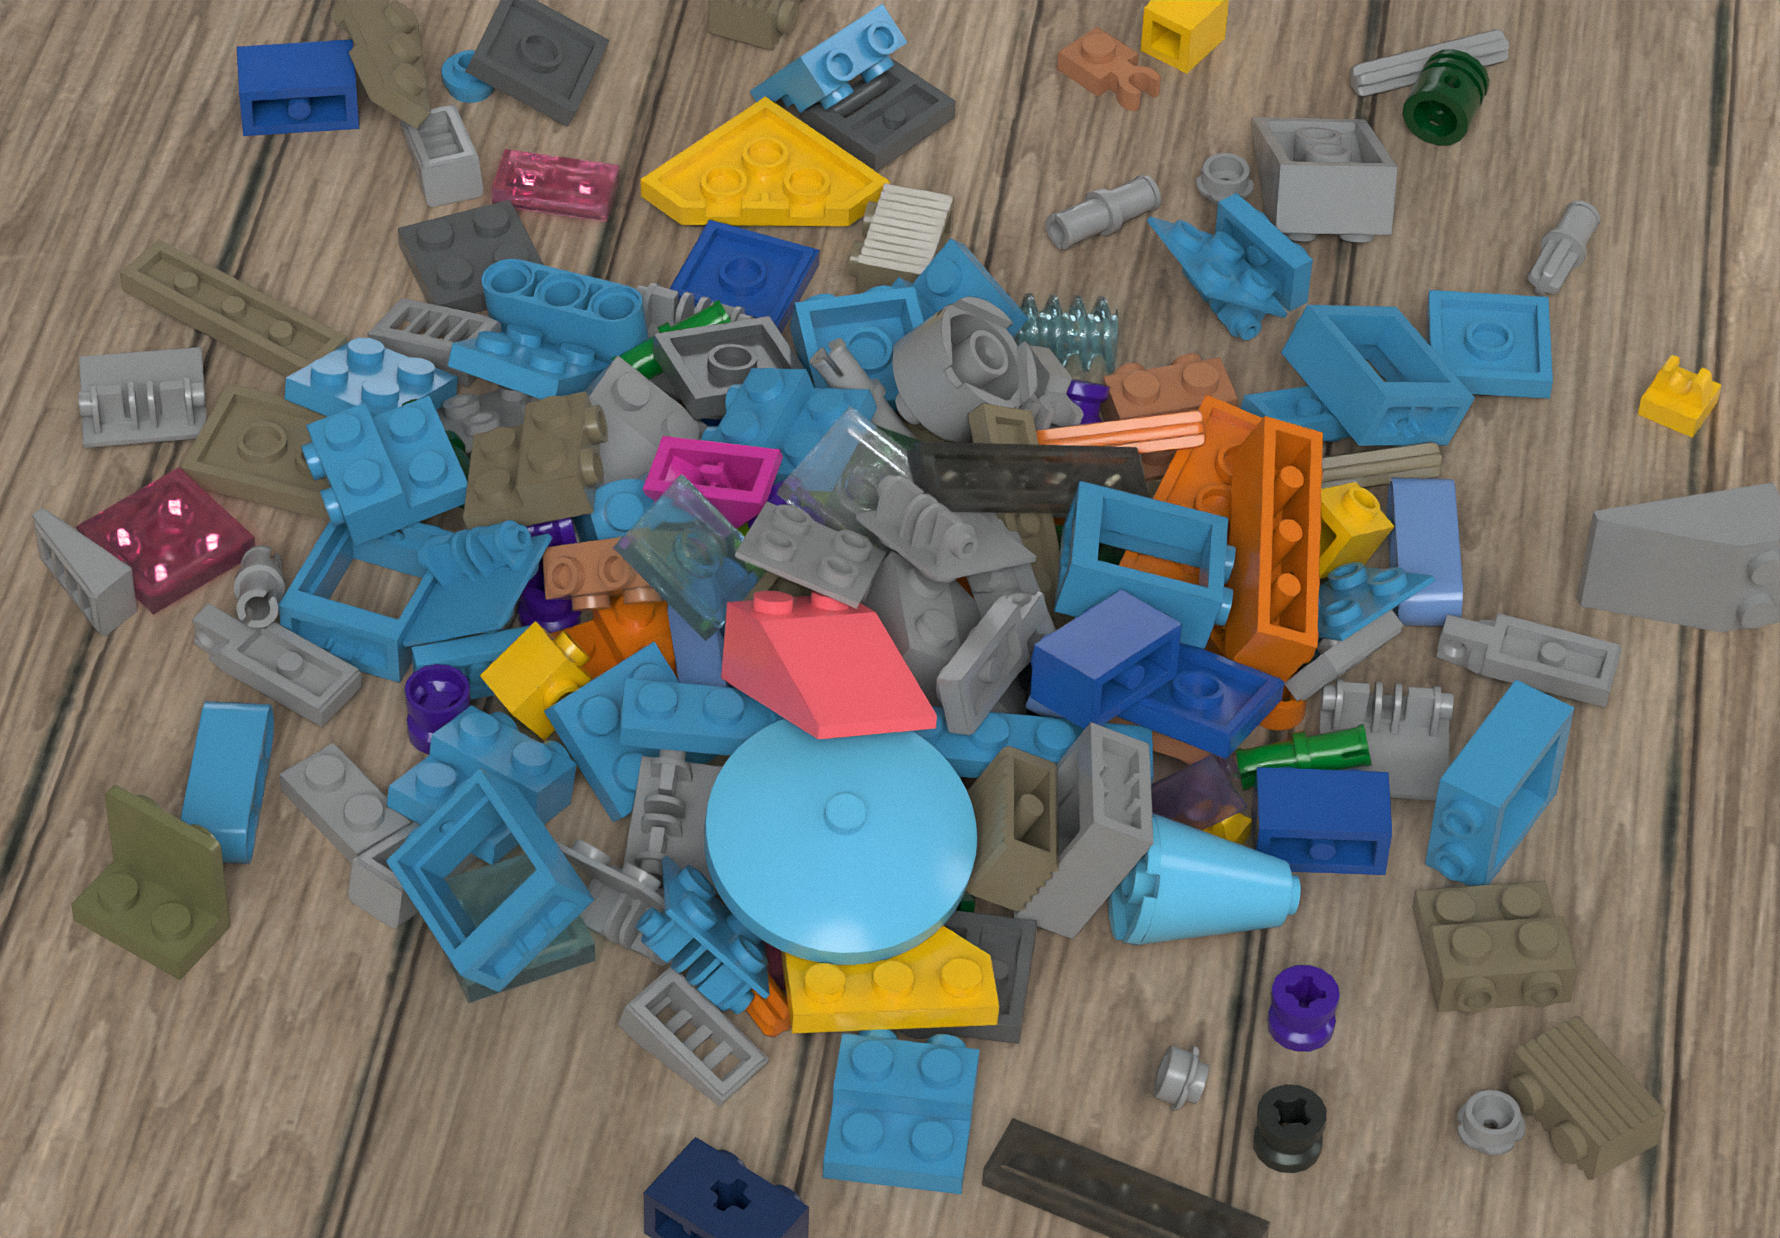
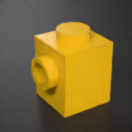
(1183, 30)
(1349, 526)
(537, 674)

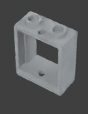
(1101, 827)

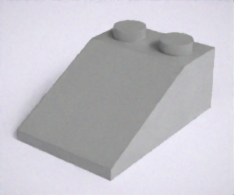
(1324, 177)
(636, 421)
(1688, 560)
(929, 624)

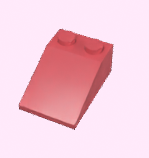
(822, 666)

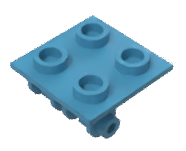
(1221, 276)
(477, 579)
(1361, 595)
(701, 925)

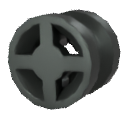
(1301, 1141)

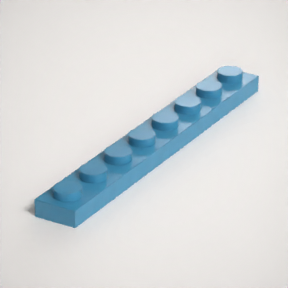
(724, 718)

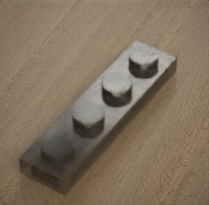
(1020, 475)
(1106, 1192)

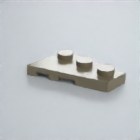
(387, 55)

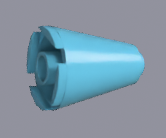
(1200, 888)

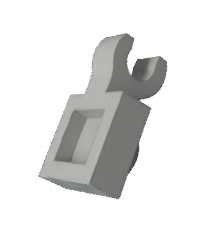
(1051, 391)

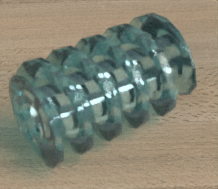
(1071, 331)

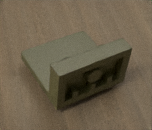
(161, 891)

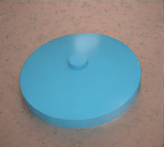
(839, 842)

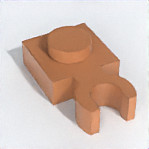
(1105, 63)

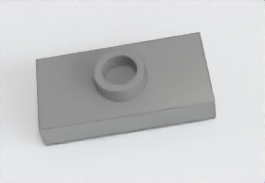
(1341, 656)

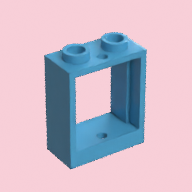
(1420, 389)
(1154, 530)
(348, 632)
(1499, 785)
(526, 919)

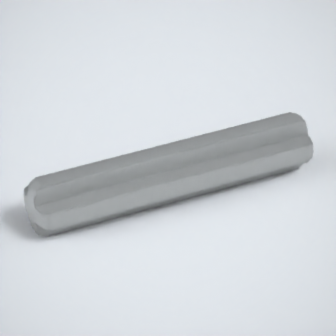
(1404, 68)

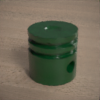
(1447, 94)

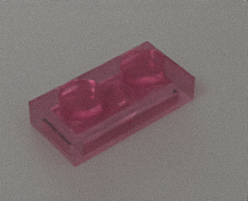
(556, 184)

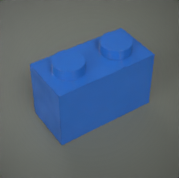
(297, 87)
(1105, 660)
(1323, 819)

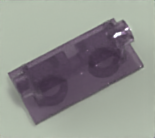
(1199, 793)

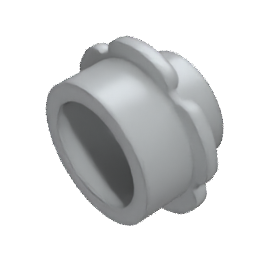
(1223, 176)
(1180, 1077)
(1494, 1110)

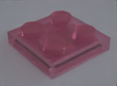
(170, 538)

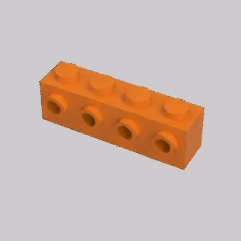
(1277, 548)

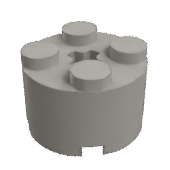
(959, 363)

